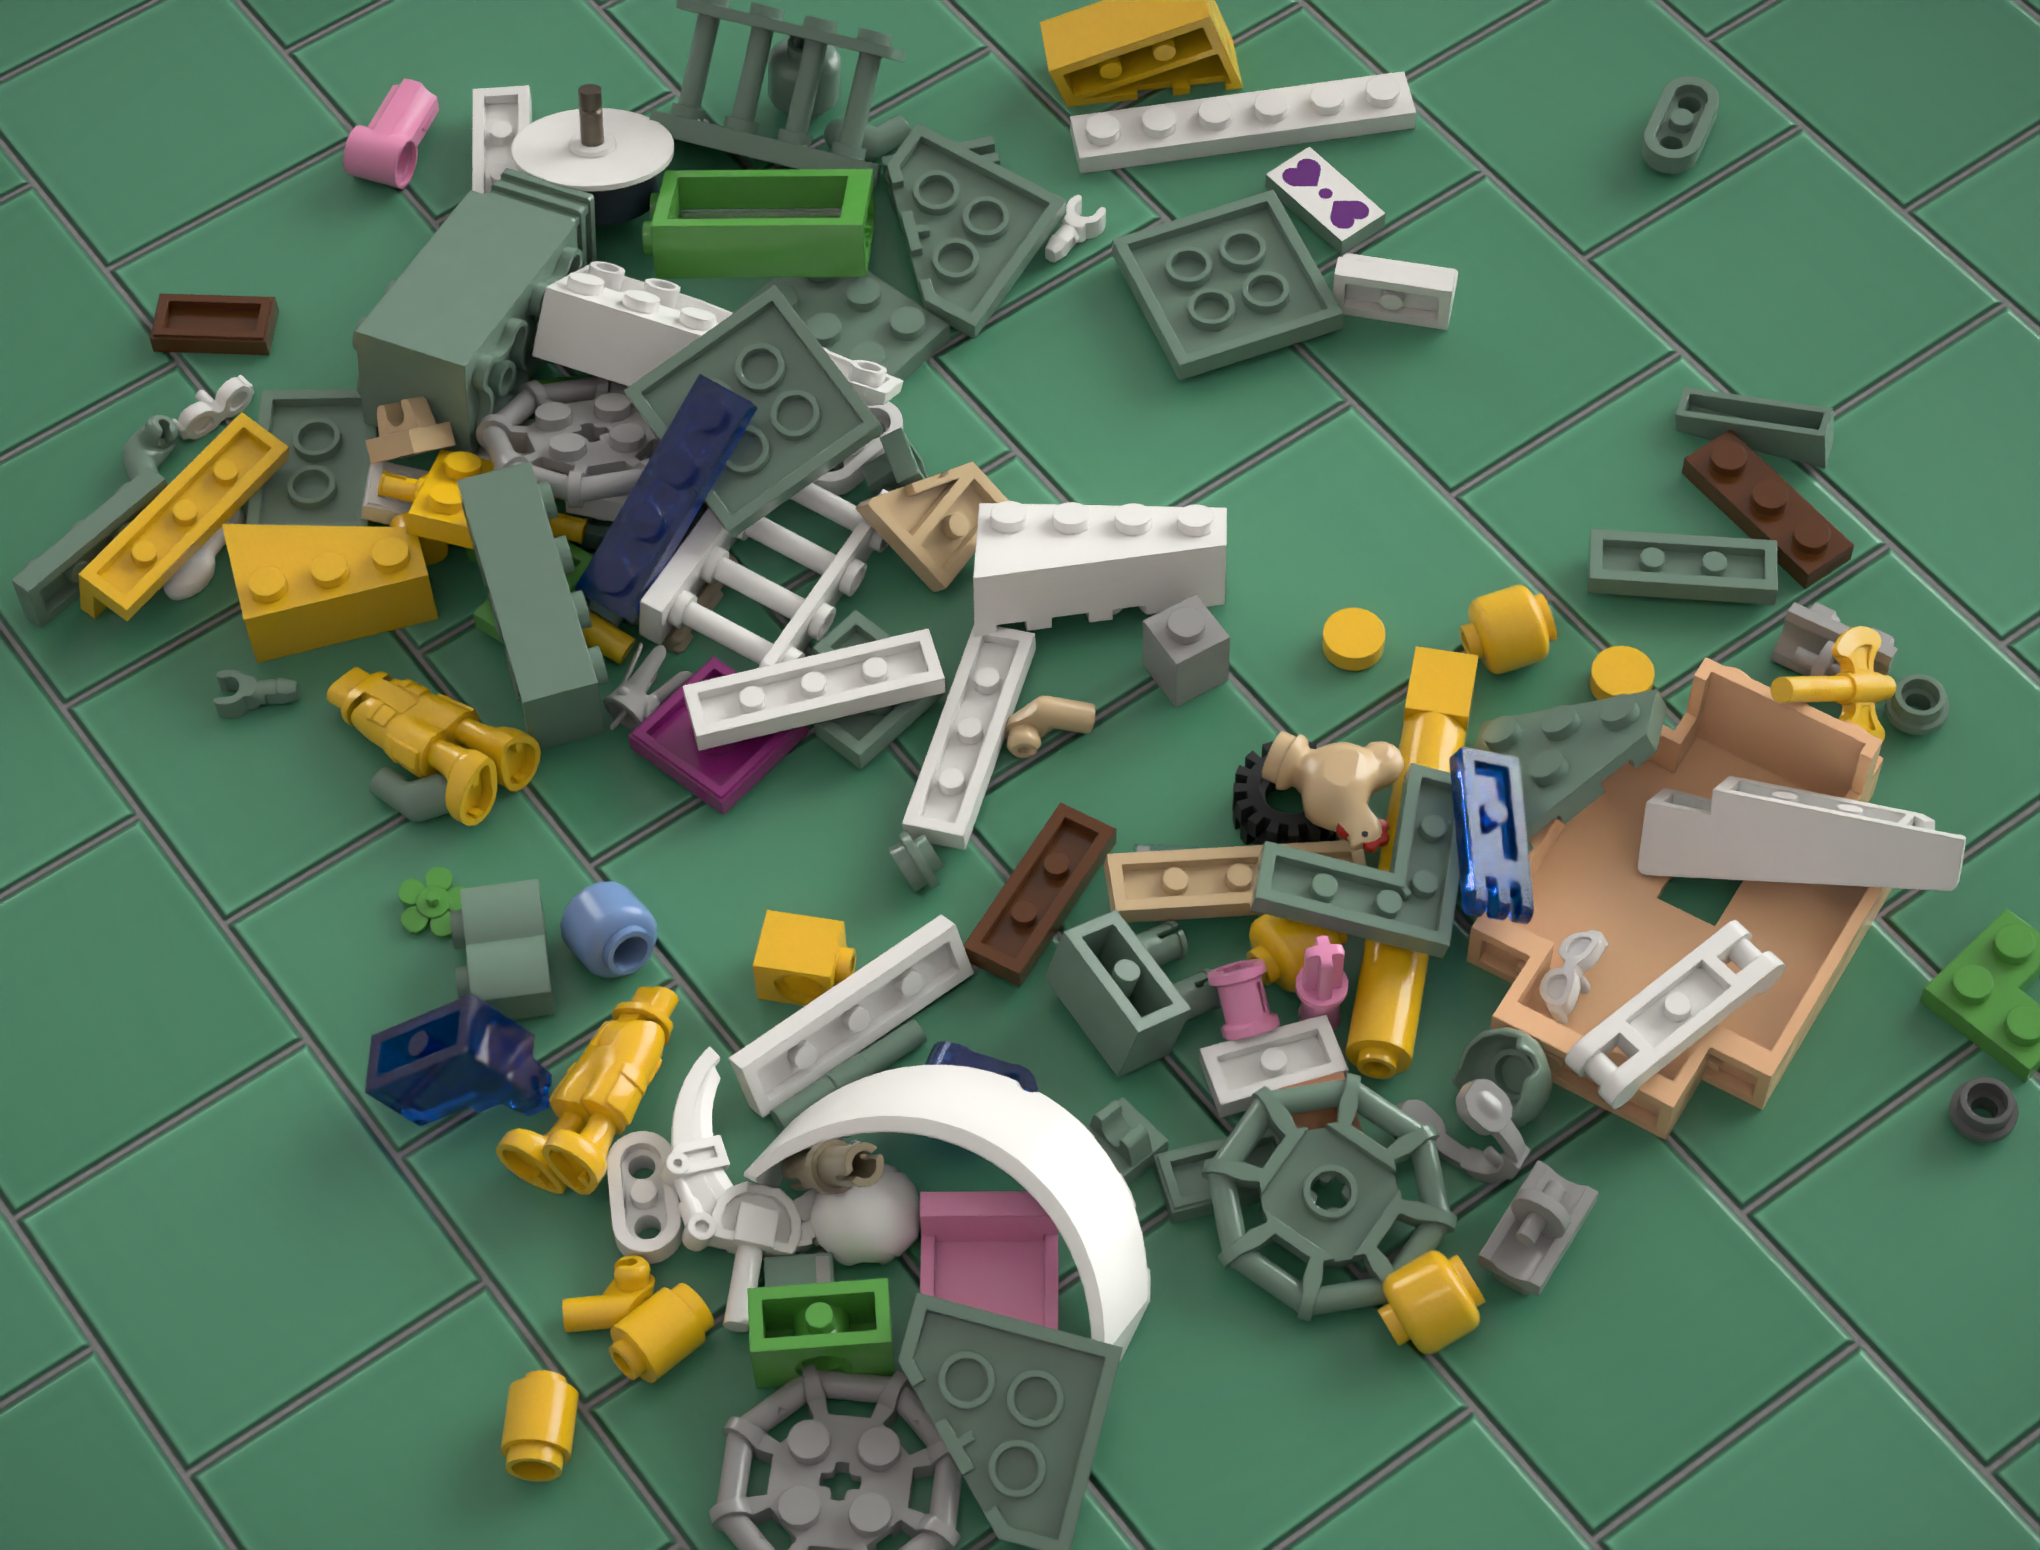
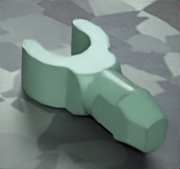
(251, 692)

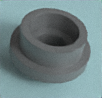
(1988, 1095)

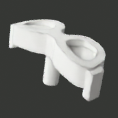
(207, 414)
(1562, 985)

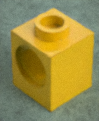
(800, 957)

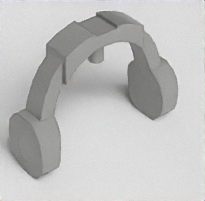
(1486, 1112)

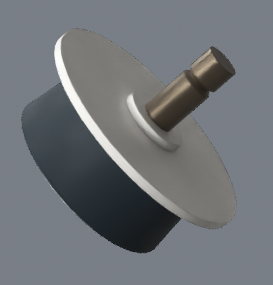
(598, 152)

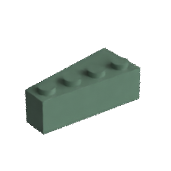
(533, 604)

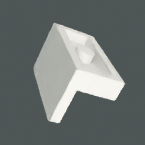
(1395, 290)

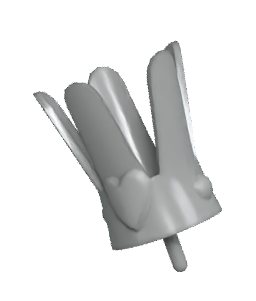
(629, 701)

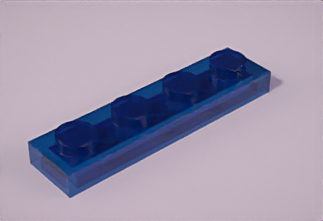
(666, 497)

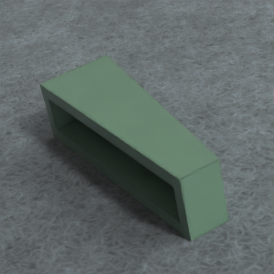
(1763, 424)

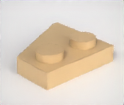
(933, 521)

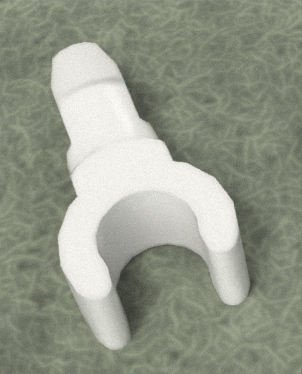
(1074, 229)

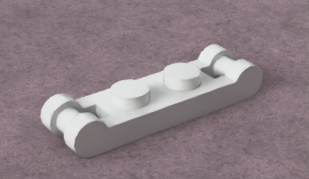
(1674, 1012)

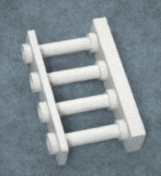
(706, 559)

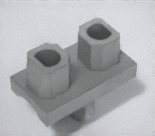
(1809, 639)
(1536, 1230)

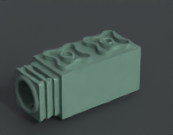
(472, 303)

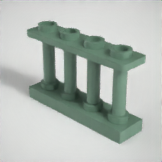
(740, 131)

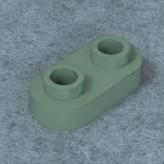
(1680, 124)

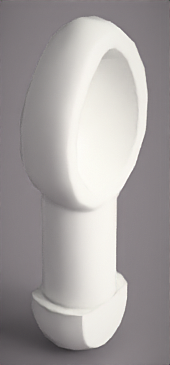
(200, 567)

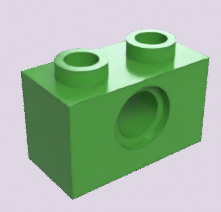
(826, 1324)

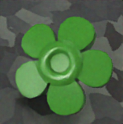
(430, 904)

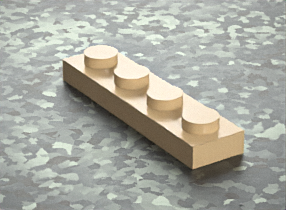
(1195, 880)

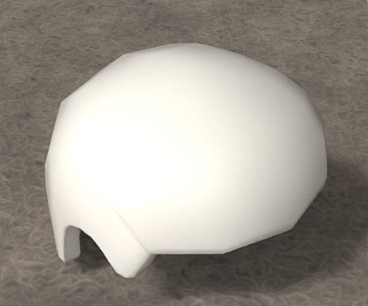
(869, 1221)

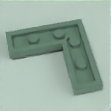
(1399, 907)

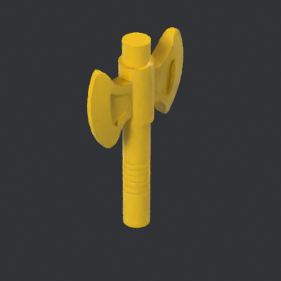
(1855, 687)

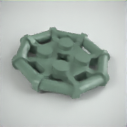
(1289, 1205)

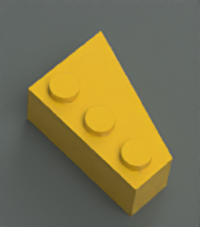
(325, 584)

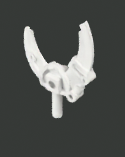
(739, 1218)

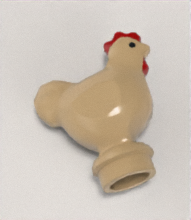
(1337, 784)

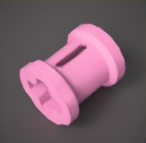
(1243, 999)

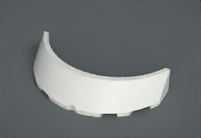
(1024, 1137)

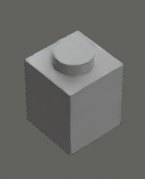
(1185, 650)

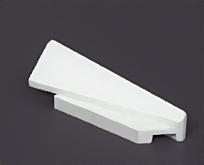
(1795, 837)

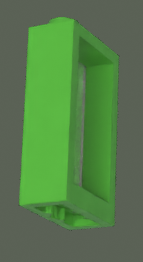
(761, 223)

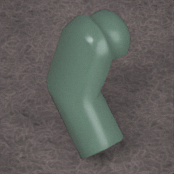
(877, 139)

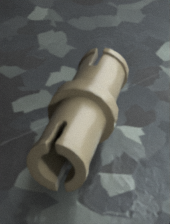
(833, 1167)

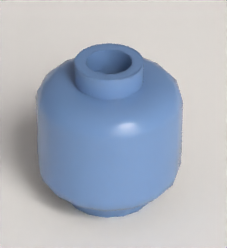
(609, 930)

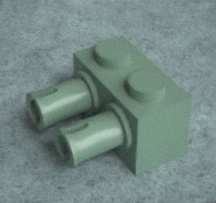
(1120, 992)

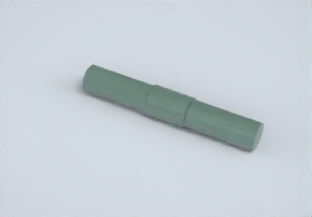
(858, 1066)

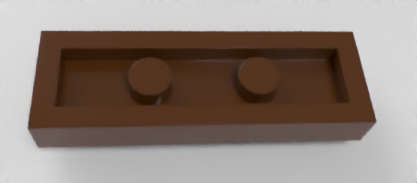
(1767, 508)
(1040, 894)

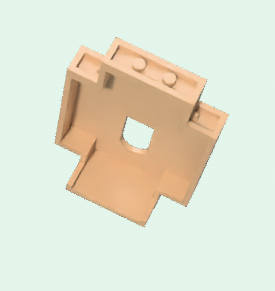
(1591, 881)

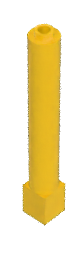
(1392, 977)

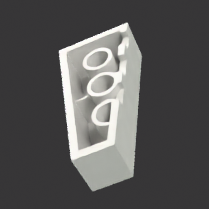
(1093, 561)

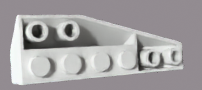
(629, 327)

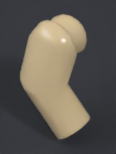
(1043, 715)

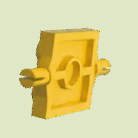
(438, 506)

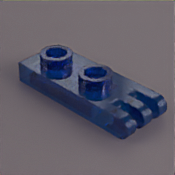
(1491, 835)

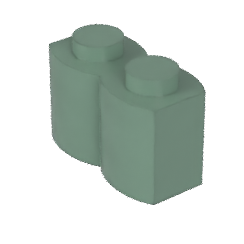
(504, 948)

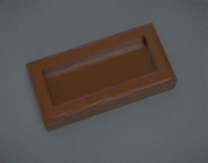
(214, 324)

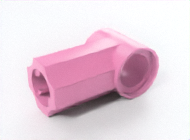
(388, 146)

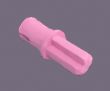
(1322, 981)

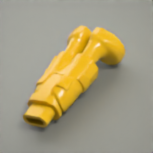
(437, 736)
(595, 1098)

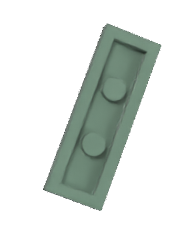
(1682, 566)
(52, 579)

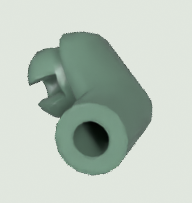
(149, 445)
(414, 799)

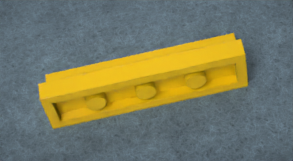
(181, 519)

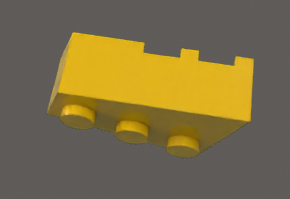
(1136, 46)

